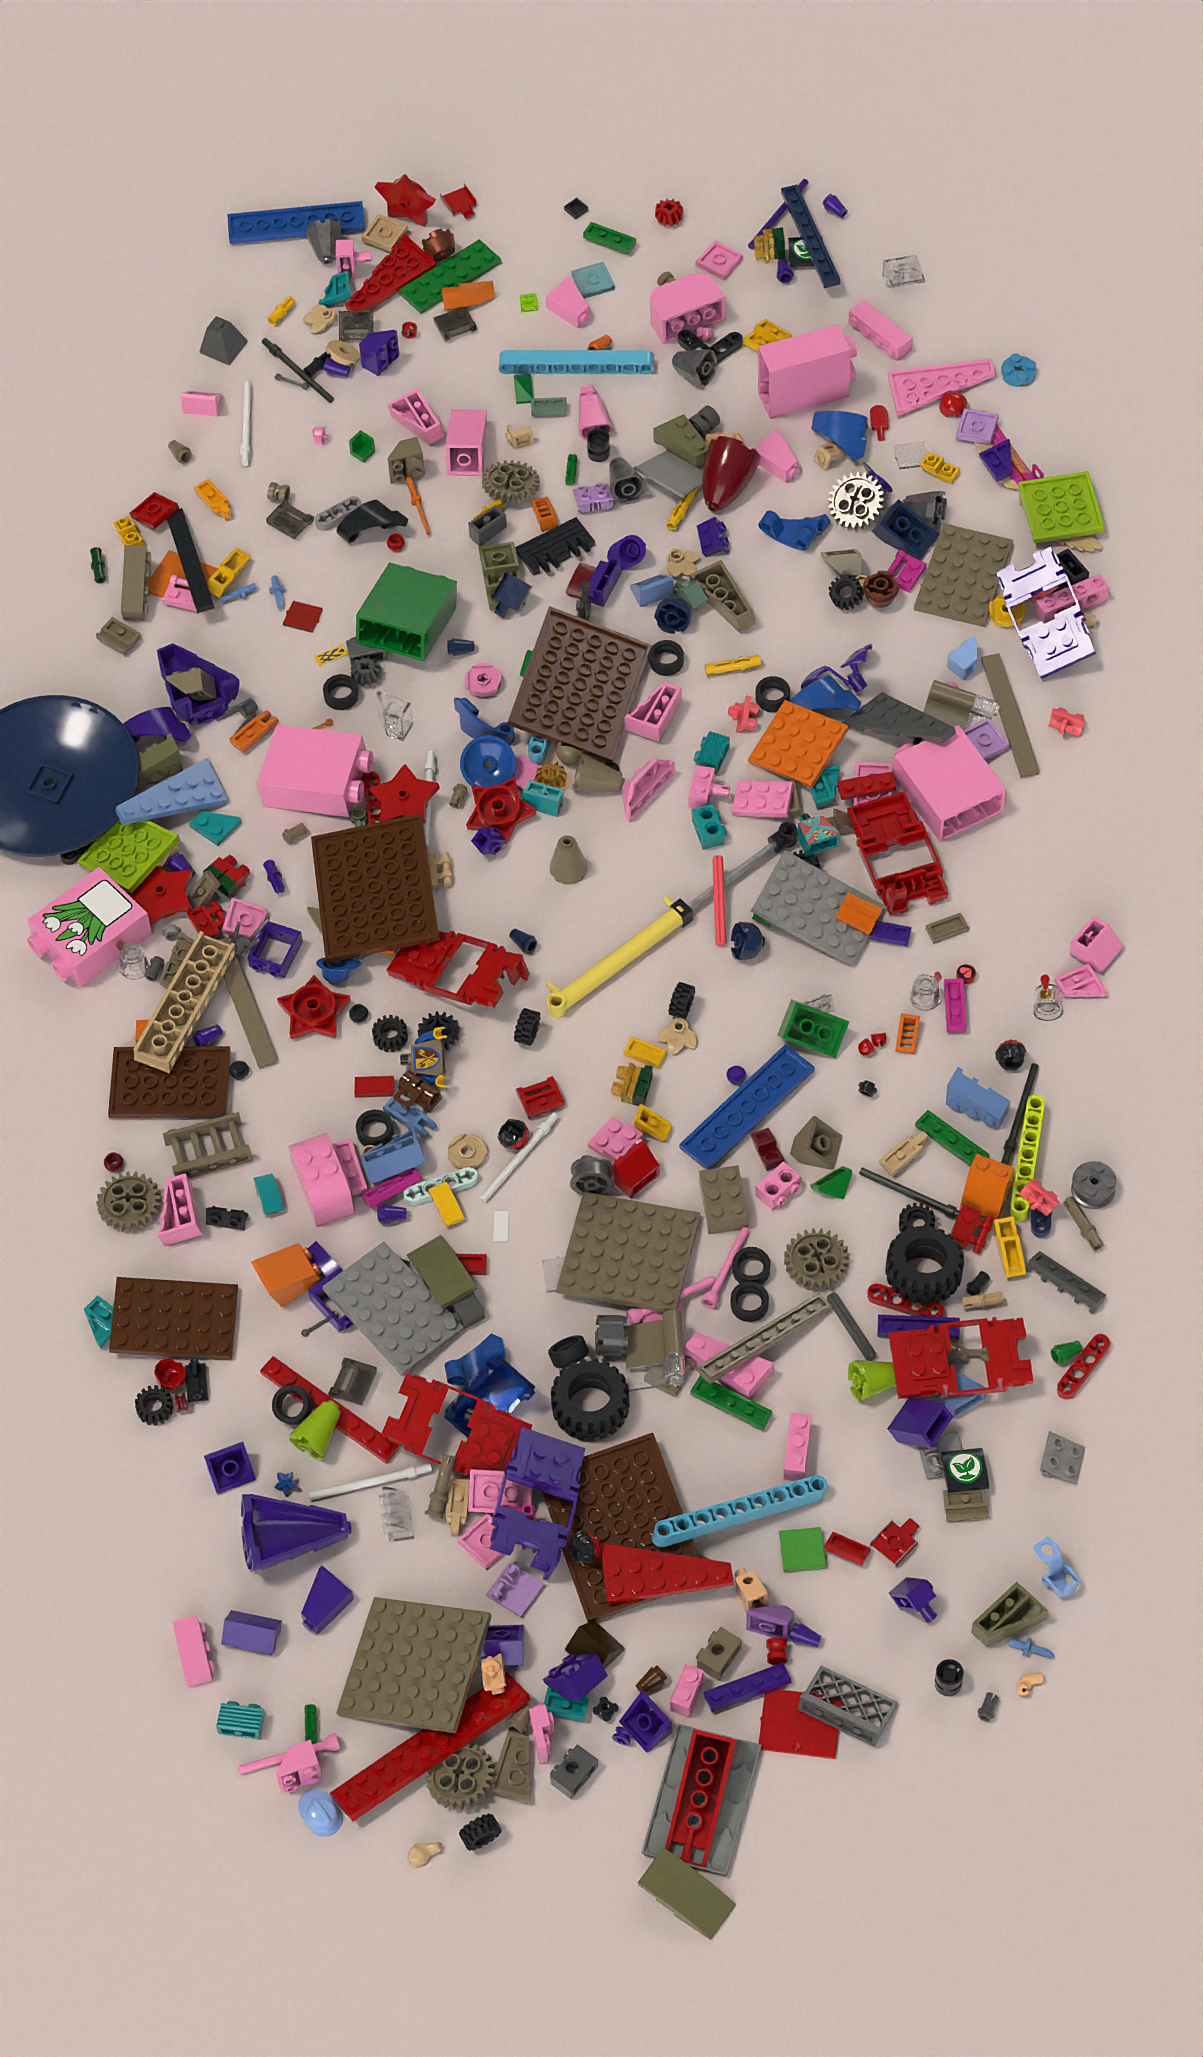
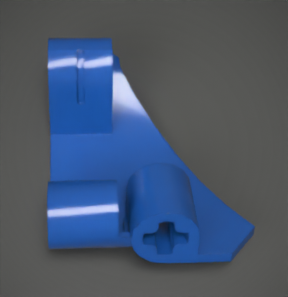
(844, 429)
(793, 532)
(826, 694)
(475, 727)
(462, 1370)

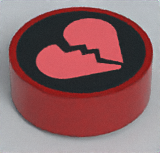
(966, 973)

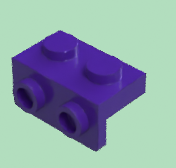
(713, 536)

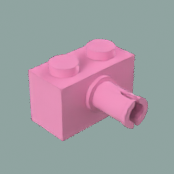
(348, 258)
(704, 787)

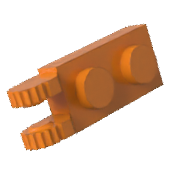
(253, 731)

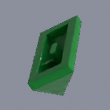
(523, 388)
(834, 1183)

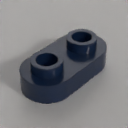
(1039, 1219)

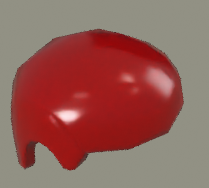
(953, 404)
(170, 1374)

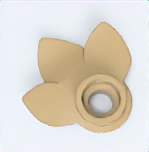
(320, 318)
(683, 564)
(677, 1038)

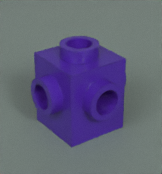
(488, 840)

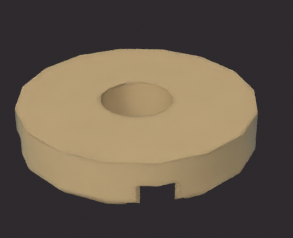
(343, 352)
(464, 1142)

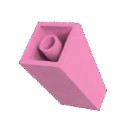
(466, 442)

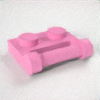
(178, 597)

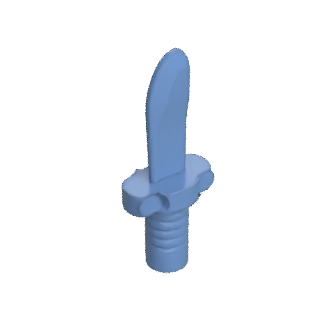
(277, 589)
(240, 592)
(1027, 1646)

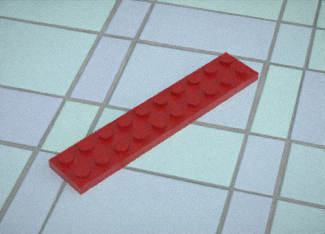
(426, 1750)

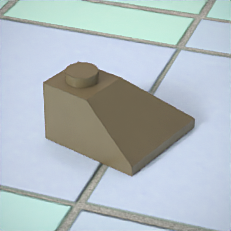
(844, 561)
(816, 1144)

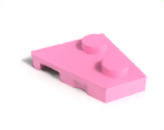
(1080, 983)

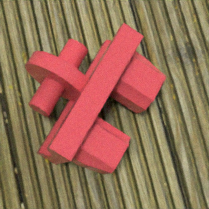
(741, 712)
(1066, 722)
(1039, 1197)

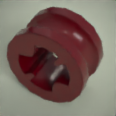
(181, 1402)

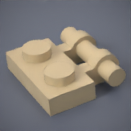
(445, 863)

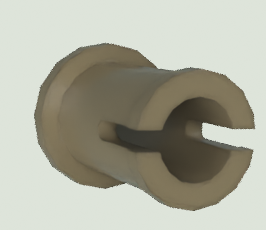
(458, 795)
(293, 833)

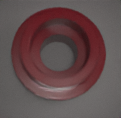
(113, 1157)

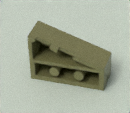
(682, 439)
(159, 762)
(1008, 1616)

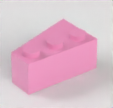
(655, 713)
(180, 1213)

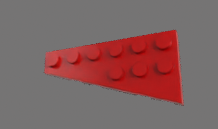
(393, 273)
(648, 1574)

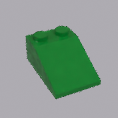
(813, 1028)

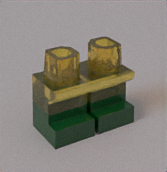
(770, 245)
(635, 1085)

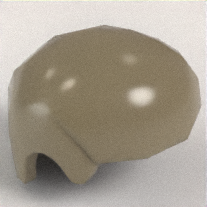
(568, 754)

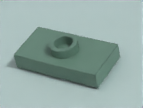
(548, 406)

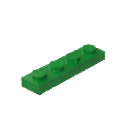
(949, 1138)
(731, 1403)

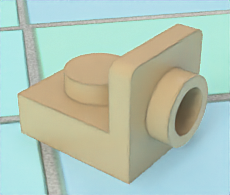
(520, 437)
(828, 453)

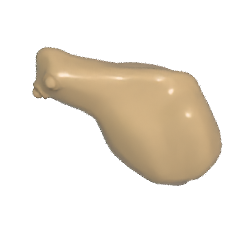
(421, 1852)

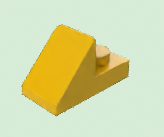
(652, 1123)

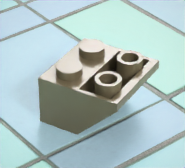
(406, 461)
(194, 683)

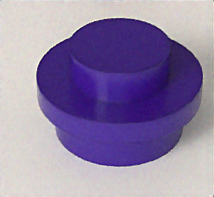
(736, 1075)

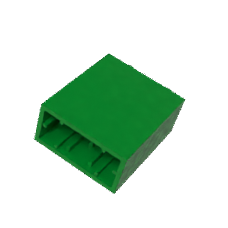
(406, 611)

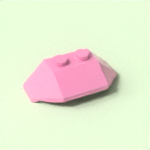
(645, 784)

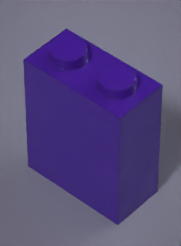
(920, 1422)

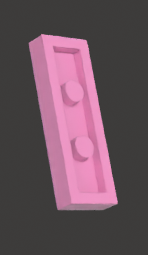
(350, 1166)

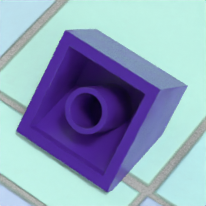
(507, 1641)

